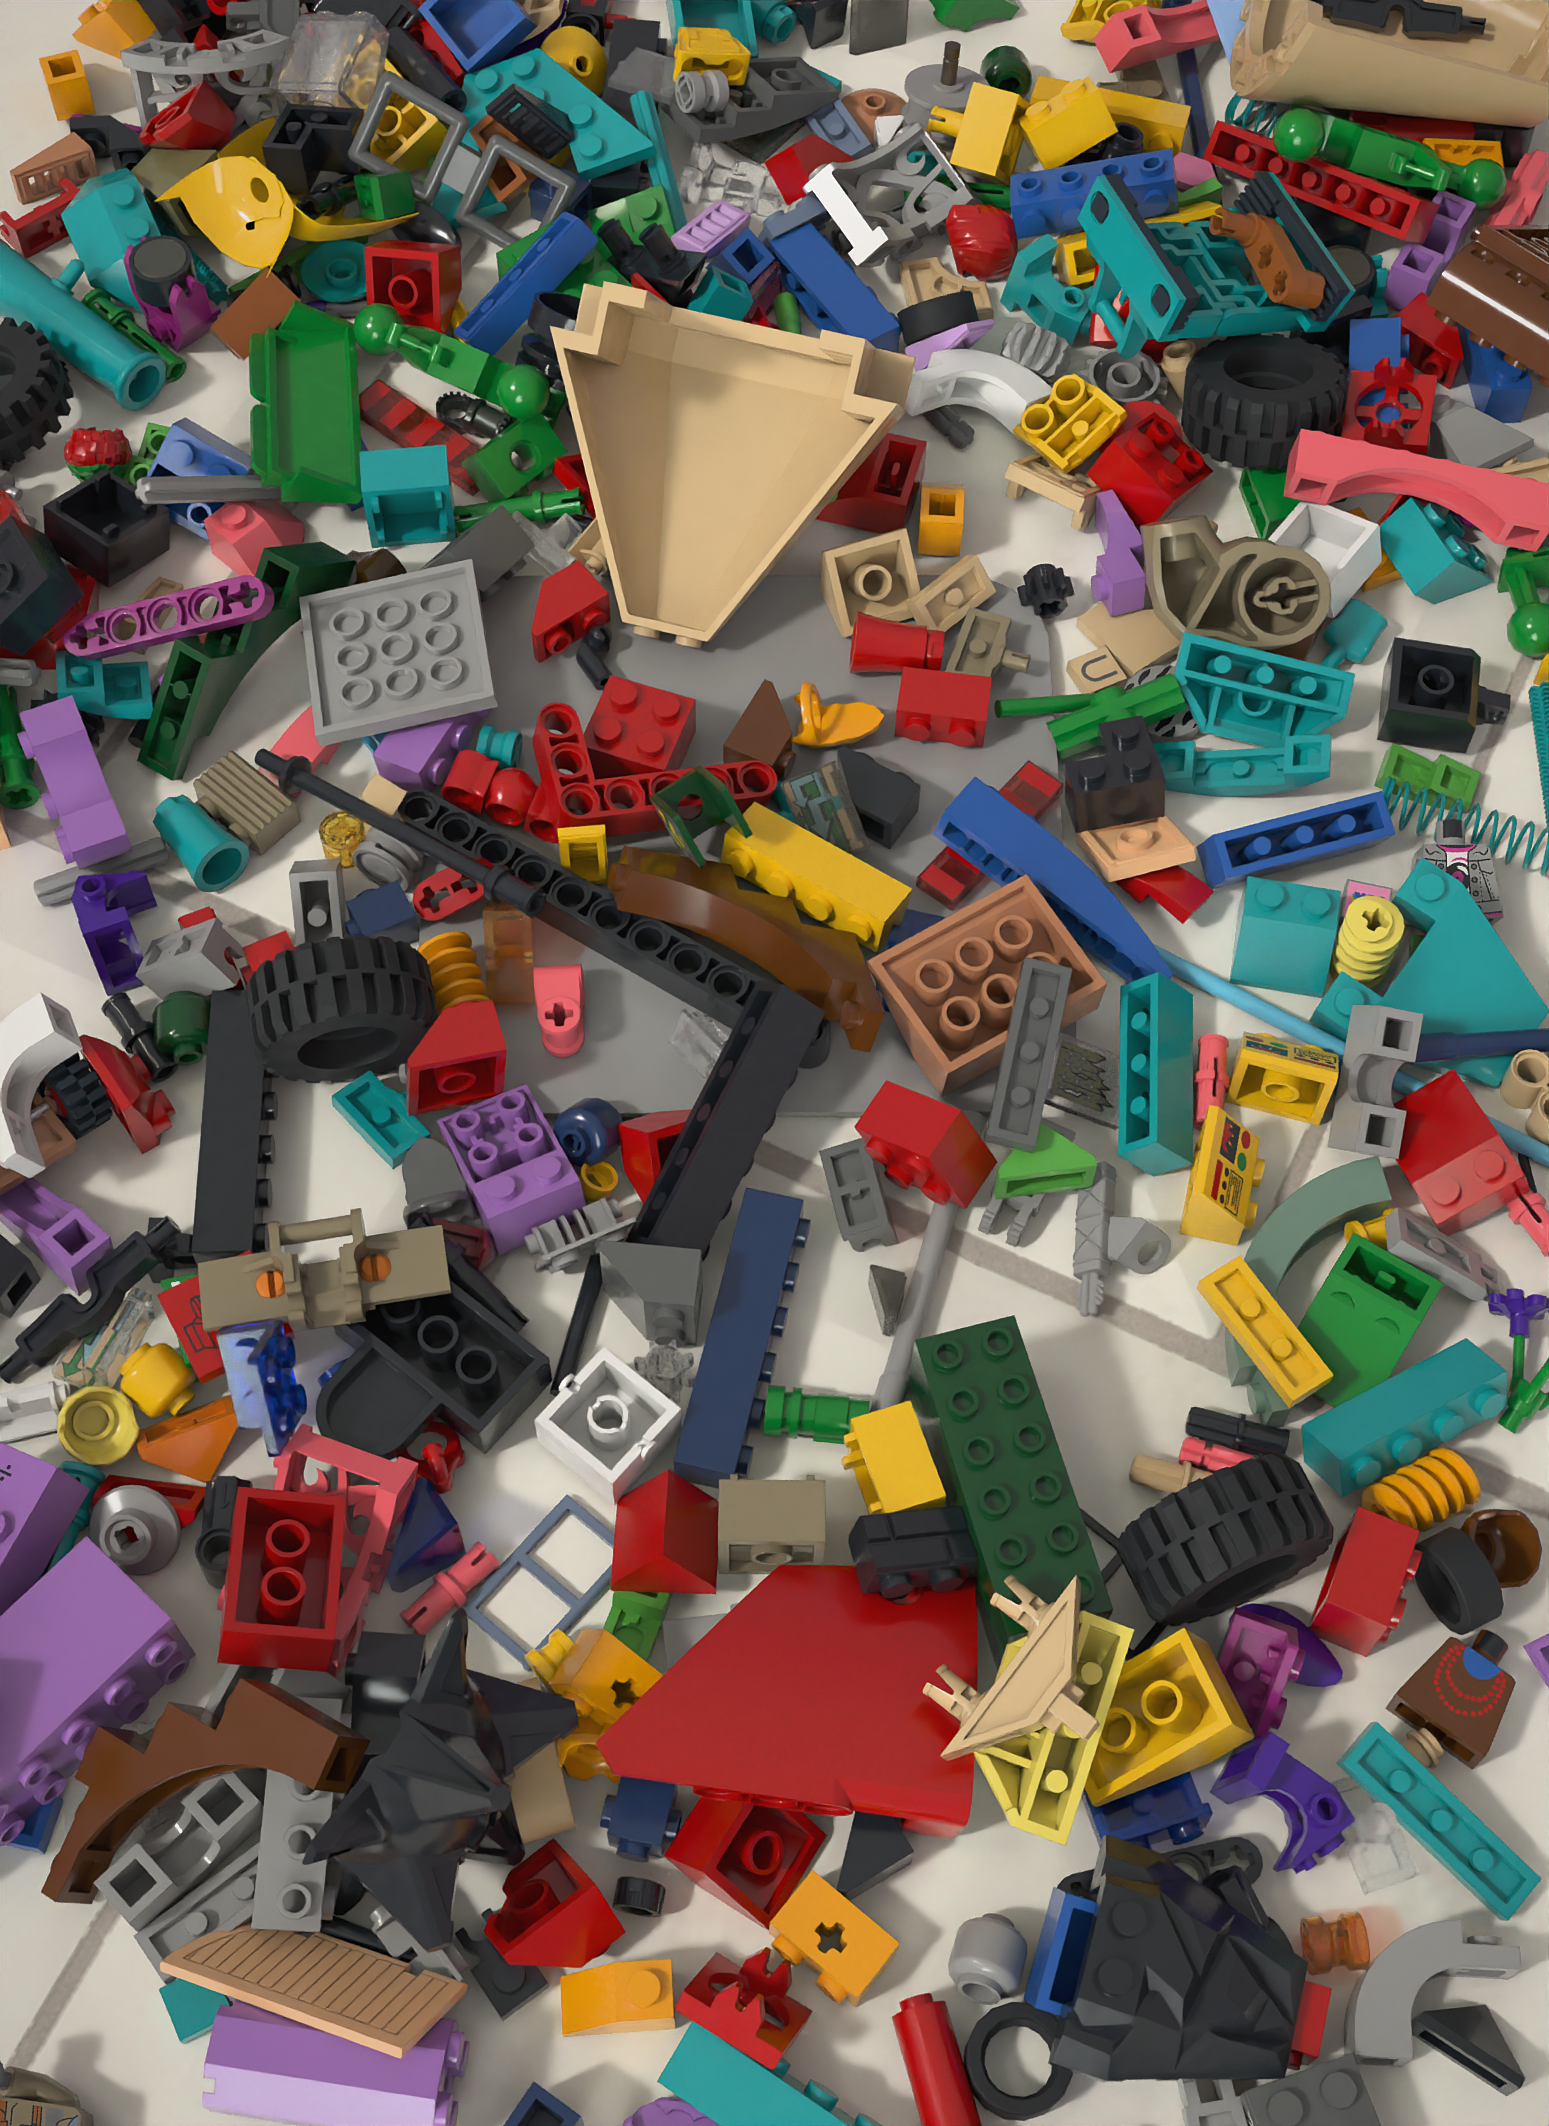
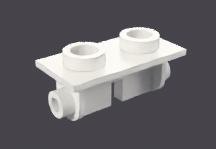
(31, 1410)

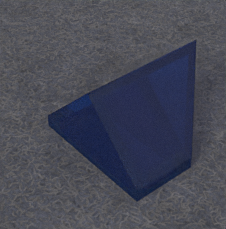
(426, 1541)

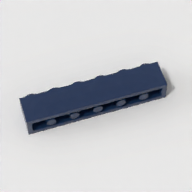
(740, 1339)

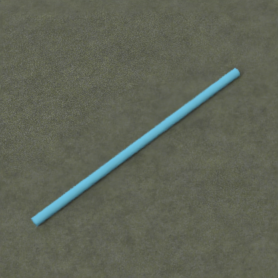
(1314, 1036)

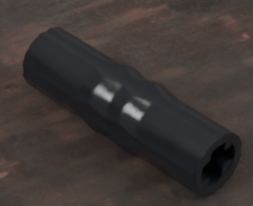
(422, 69)

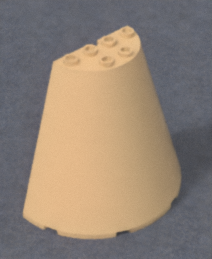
(1301, 58)

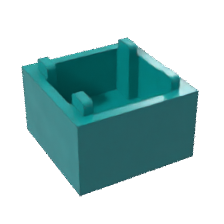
(407, 496)

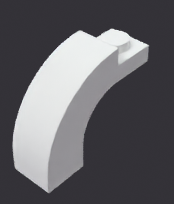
(976, 381)
(31, 1045)

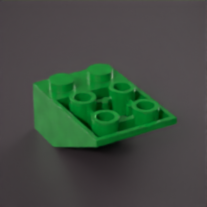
(1365, 1317)

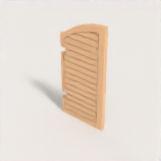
(320, 1984)

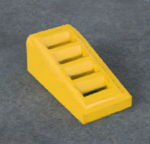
(585, 852)

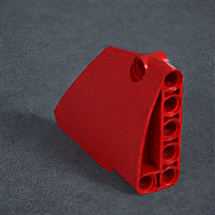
(815, 1703)

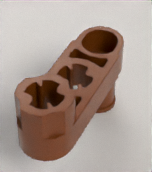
(1271, 258)

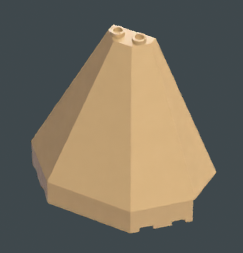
(712, 446)

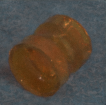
(1334, 1943)

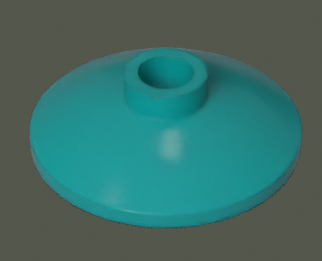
(336, 271)

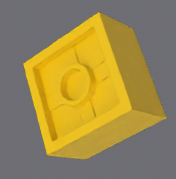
(892, 1461)

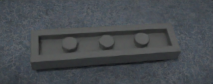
(1028, 1055)

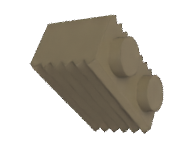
(246, 803)

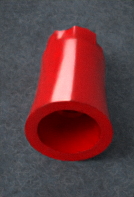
(890, 645)

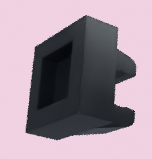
(174, 1254)

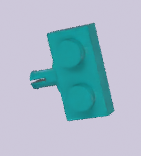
(380, 1117)

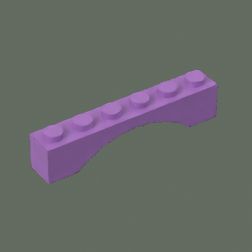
(55, 1232)

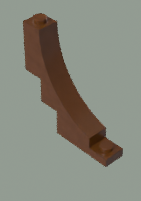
(765, 928)

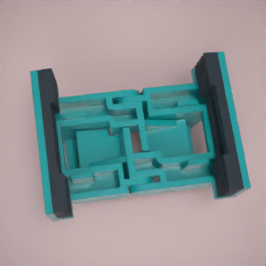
(1192, 281)

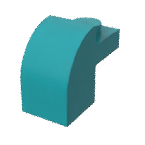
(721, 295)

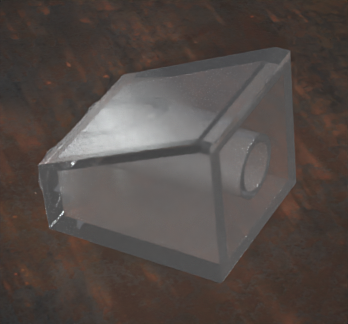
(332, 60)

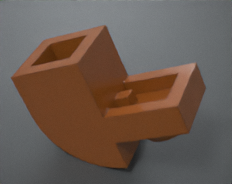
(507, 177)

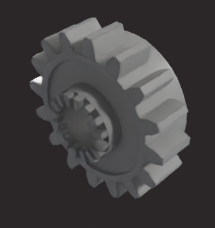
(1126, 378)

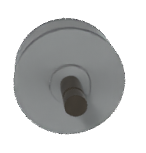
(941, 86)

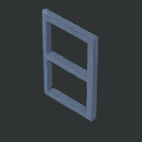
(520, 1557)

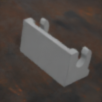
(191, 961)

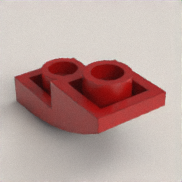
(1172, 888)

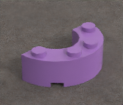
(75, 782)

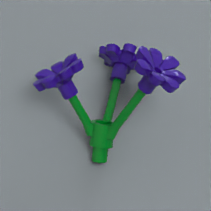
(1525, 1397)

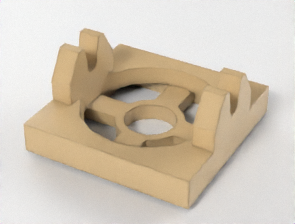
(1071, 489)

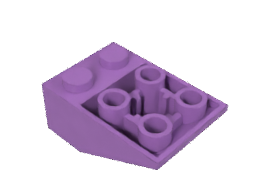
(512, 1166)

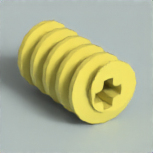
(1367, 940)

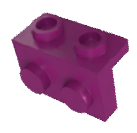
(1257, 1662)

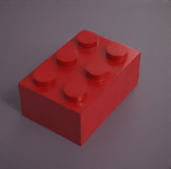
(282, 1580)

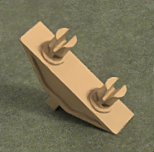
(1034, 1687)

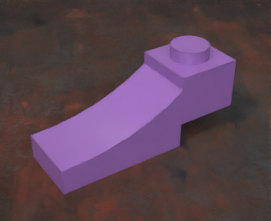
(1119, 571)

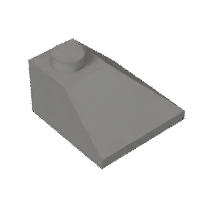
(1471, 436)

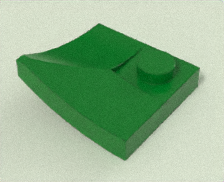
(635, 214)

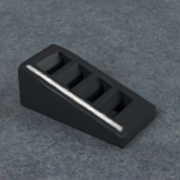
(554, 125)

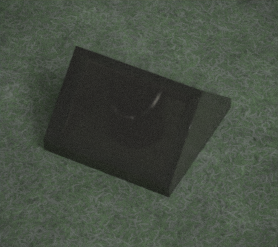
(877, 25)

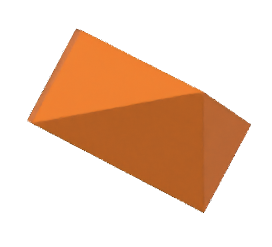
(192, 1440)

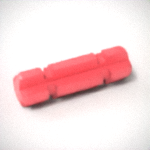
(1210, 1458)

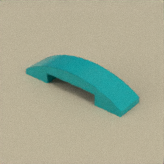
(1245, 771)

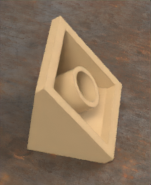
(869, 578)

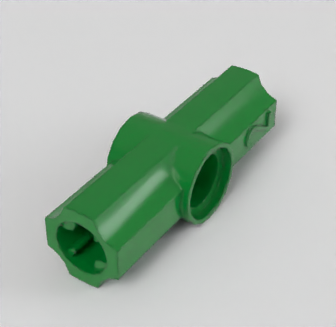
(1152, 700)

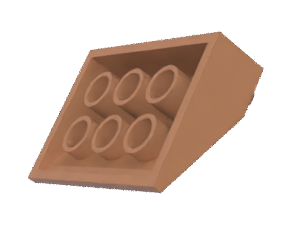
(960, 979)

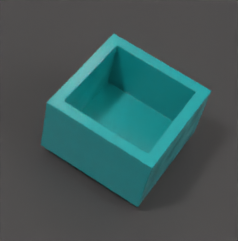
(721, 14)

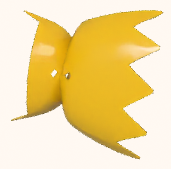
(242, 190)

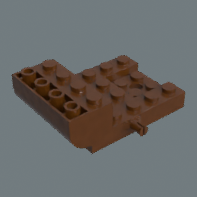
(1501, 293)

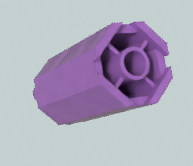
(309, 2077)

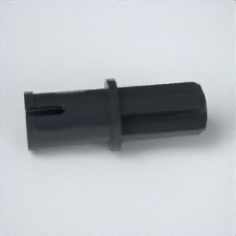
(1236, 1432)

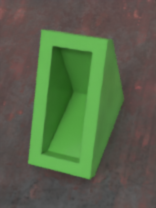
(1051, 1167)

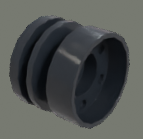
(538, 350)

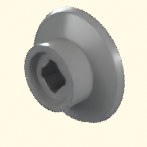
(152, 1520)

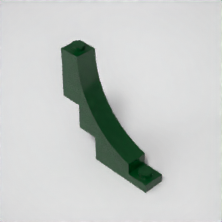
(211, 666)

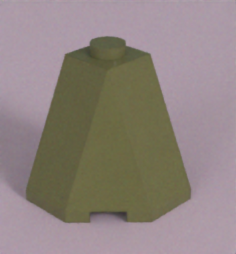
(162, 170)

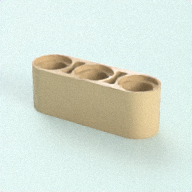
(541, 1793)

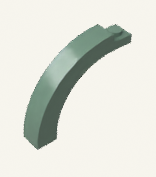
(1298, 1224)

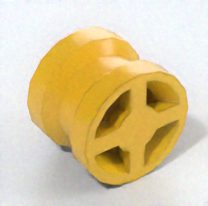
(547, 1660)

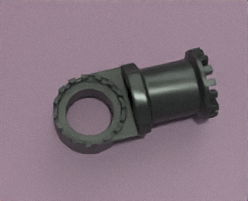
(478, 416)

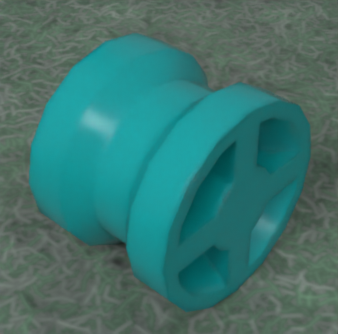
(500, 746)

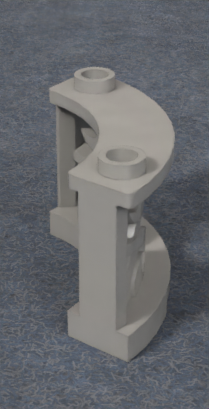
(169, 59)
(848, 205)

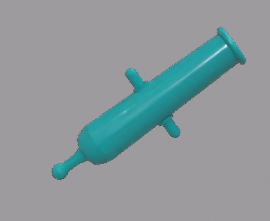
(77, 331)

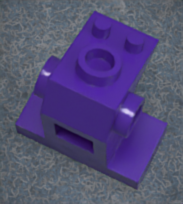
(103, 914)
(1268, 1771)

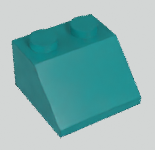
(1284, 936)

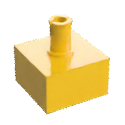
(985, 133)

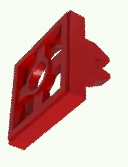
(1392, 380)
(743, 2019)

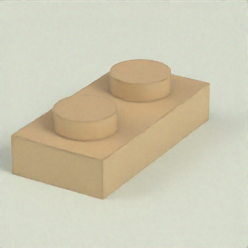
(951, 595)

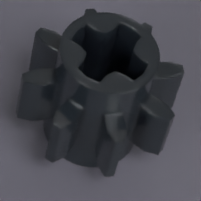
(1045, 590)

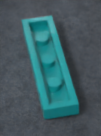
(1439, 1821)

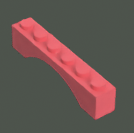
(1154, 33)
(1501, 505)

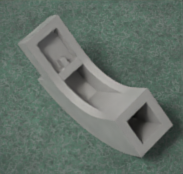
(1383, 1997)

